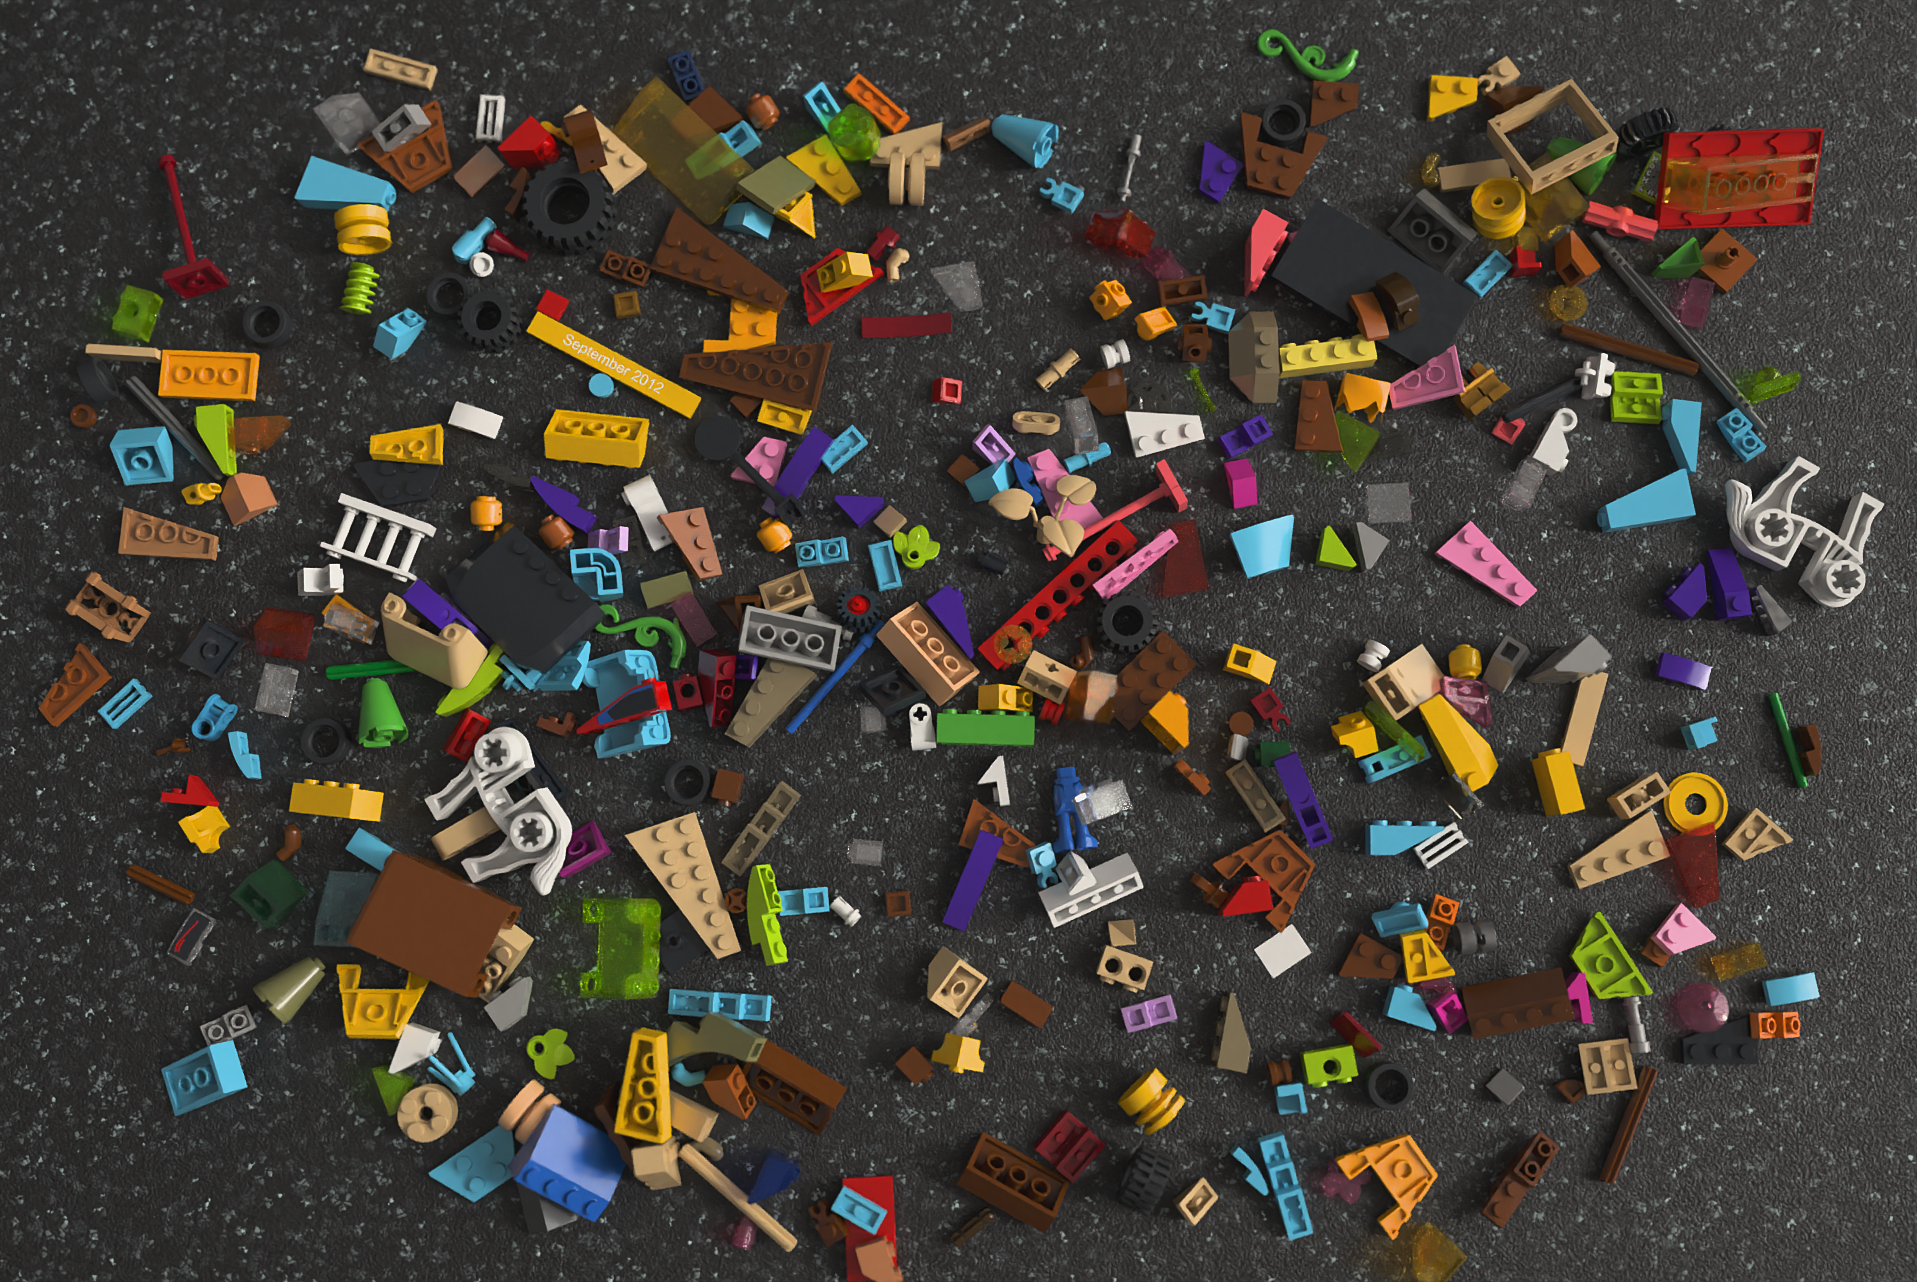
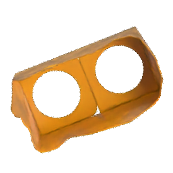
(1363, 393)

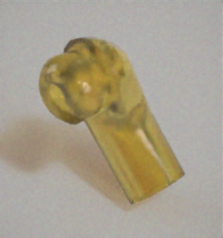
(1428, 170)

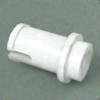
(845, 911)

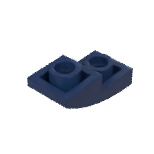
(686, 75)

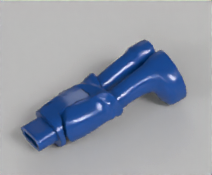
(1066, 788)

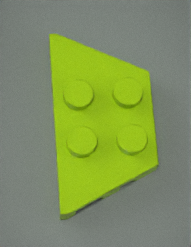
(1606, 963)

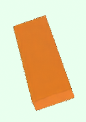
(879, 106)

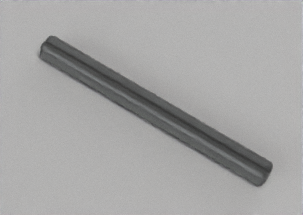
(175, 427)

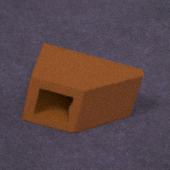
(1574, 260)
(730, 1089)

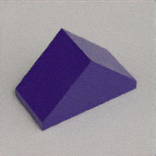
(859, 508)
(747, 667)

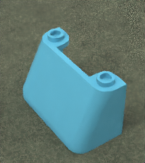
(612, 678)

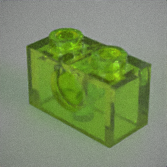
(141, 325)

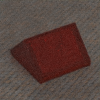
(284, 634)

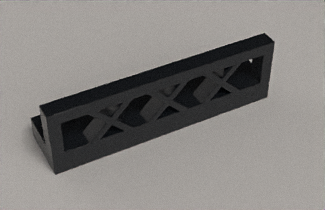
(541, 775)

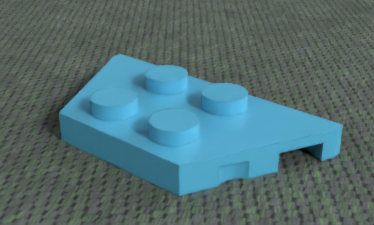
(479, 1165)

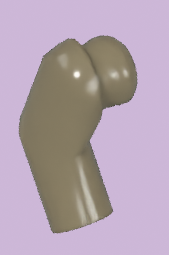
(710, 1147)

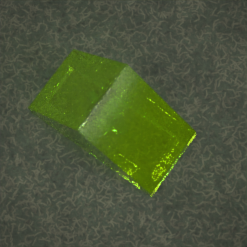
(392, 1087)

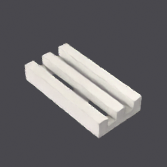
(499, 118)
(1457, 834)

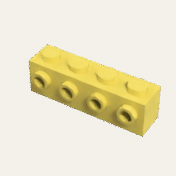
(1326, 356)

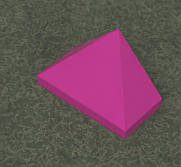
(1448, 1011)

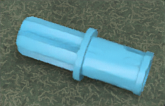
(1081, 460)

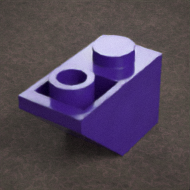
(1688, 594)

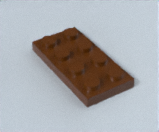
(1149, 679)

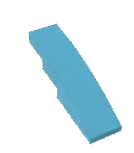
(729, 1004)
(1285, 1185)

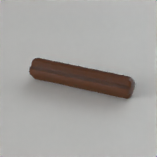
(160, 884)

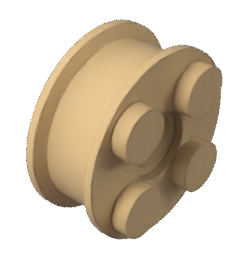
(416, 1124)

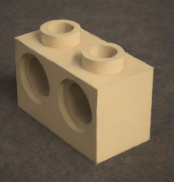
(1125, 963)

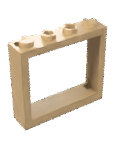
(1569, 92)

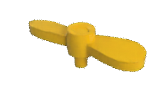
(558, 132)

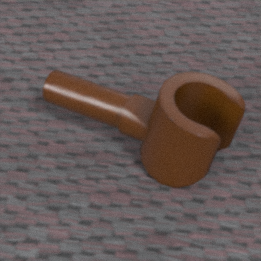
(176, 746)

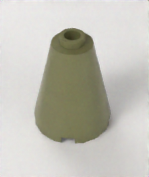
(290, 987)

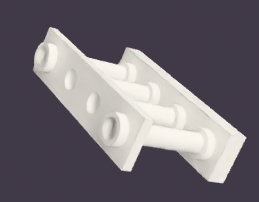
(374, 515)

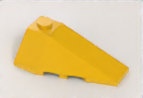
(1458, 743)

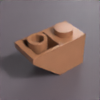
(877, 1261)

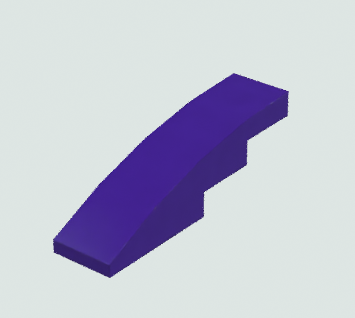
(801, 467)
(972, 880)

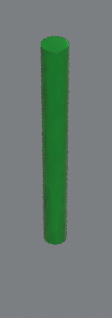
(1788, 740)

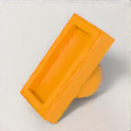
(1154, 323)

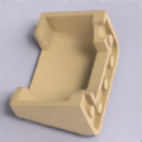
(446, 658)

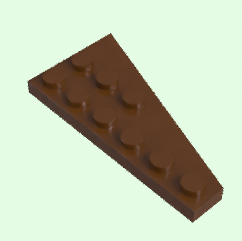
(704, 261)
(774, 373)

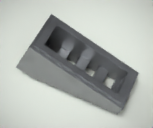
(1770, 613)

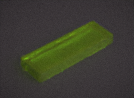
(1395, 731)

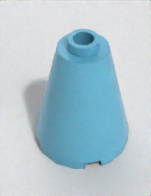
(1026, 137)

